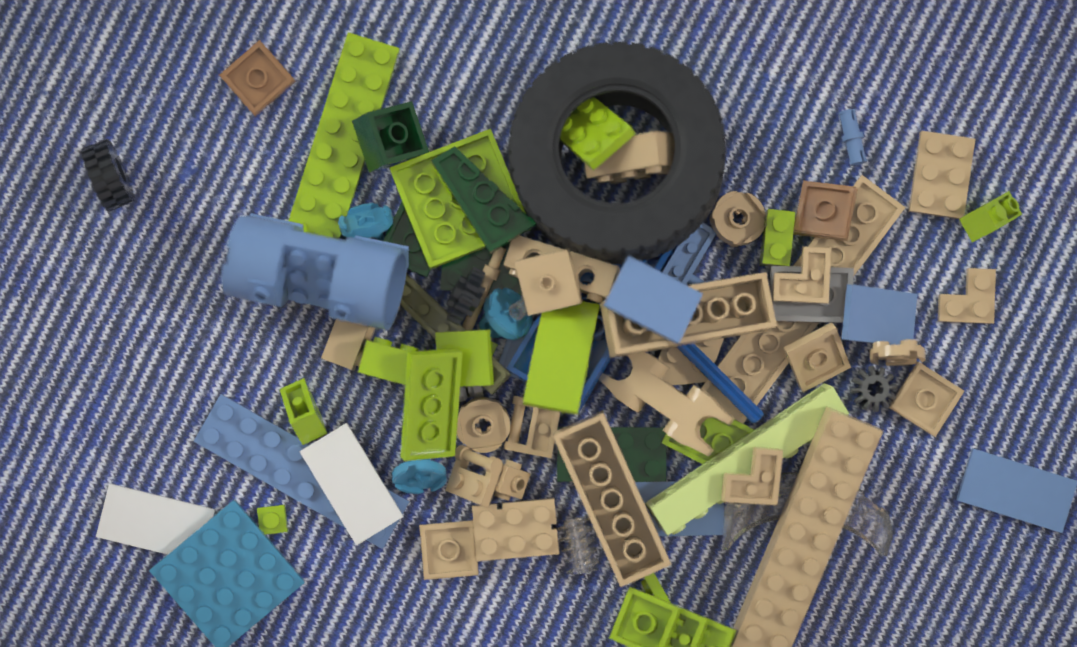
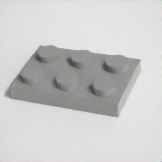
(814, 312)

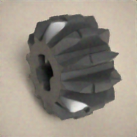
(875, 398)

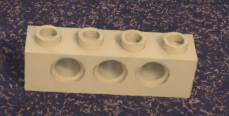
(604, 272)

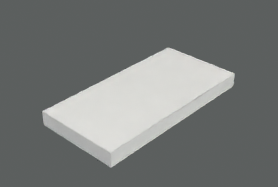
(351, 484)
(149, 519)

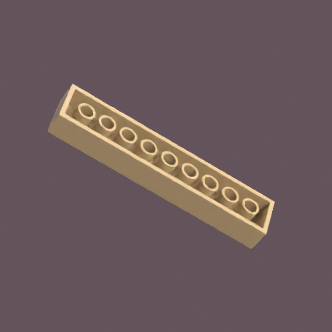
(806, 531)

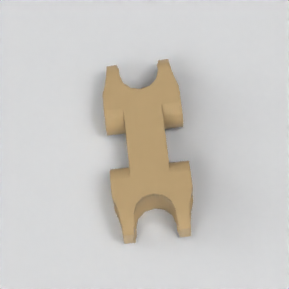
(683, 410)

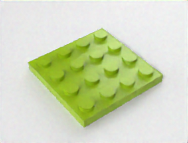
(431, 208)

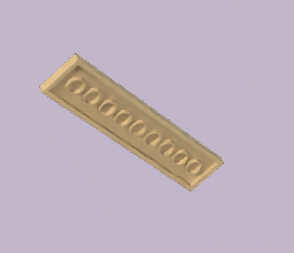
(760, 357)

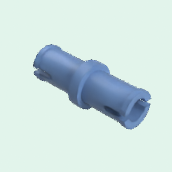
(852, 137)

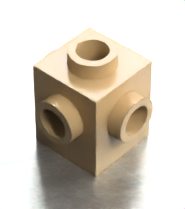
(511, 481)

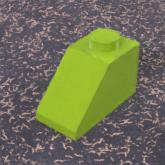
(303, 411)

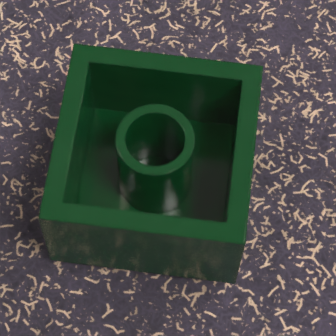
(390, 136)

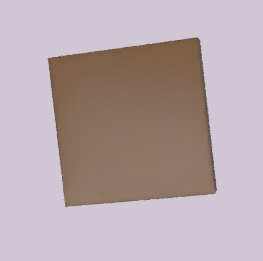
(257, 78)
(825, 210)

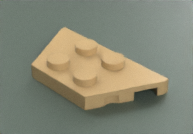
(681, 369)

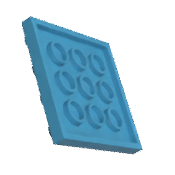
(227, 575)

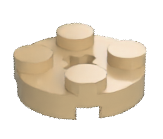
(727, 229)
(897, 355)
(473, 436)

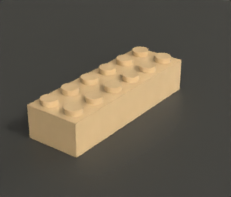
(724, 311)
(611, 498)

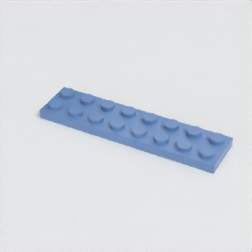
(272, 457)

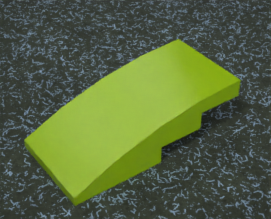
(561, 358)
(658, 623)

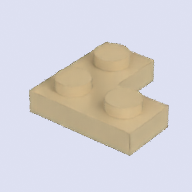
(811, 284)
(976, 305)
(761, 484)

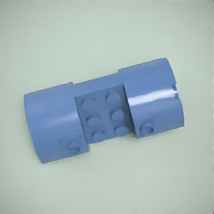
(279, 262)

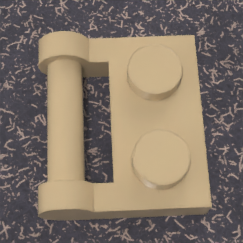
(540, 436)
(471, 484)

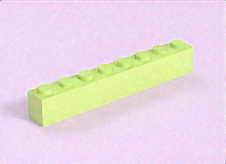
(703, 486)

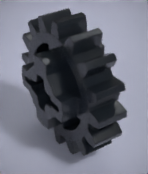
(465, 296)

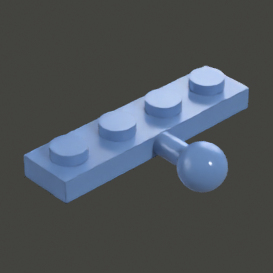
(688, 255)

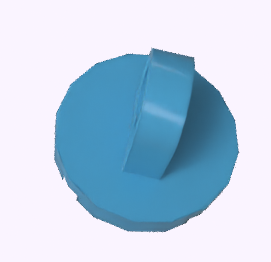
(366, 221)
(497, 314)
(419, 475)

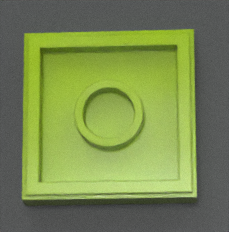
(476, 357)

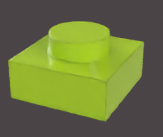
(272, 519)

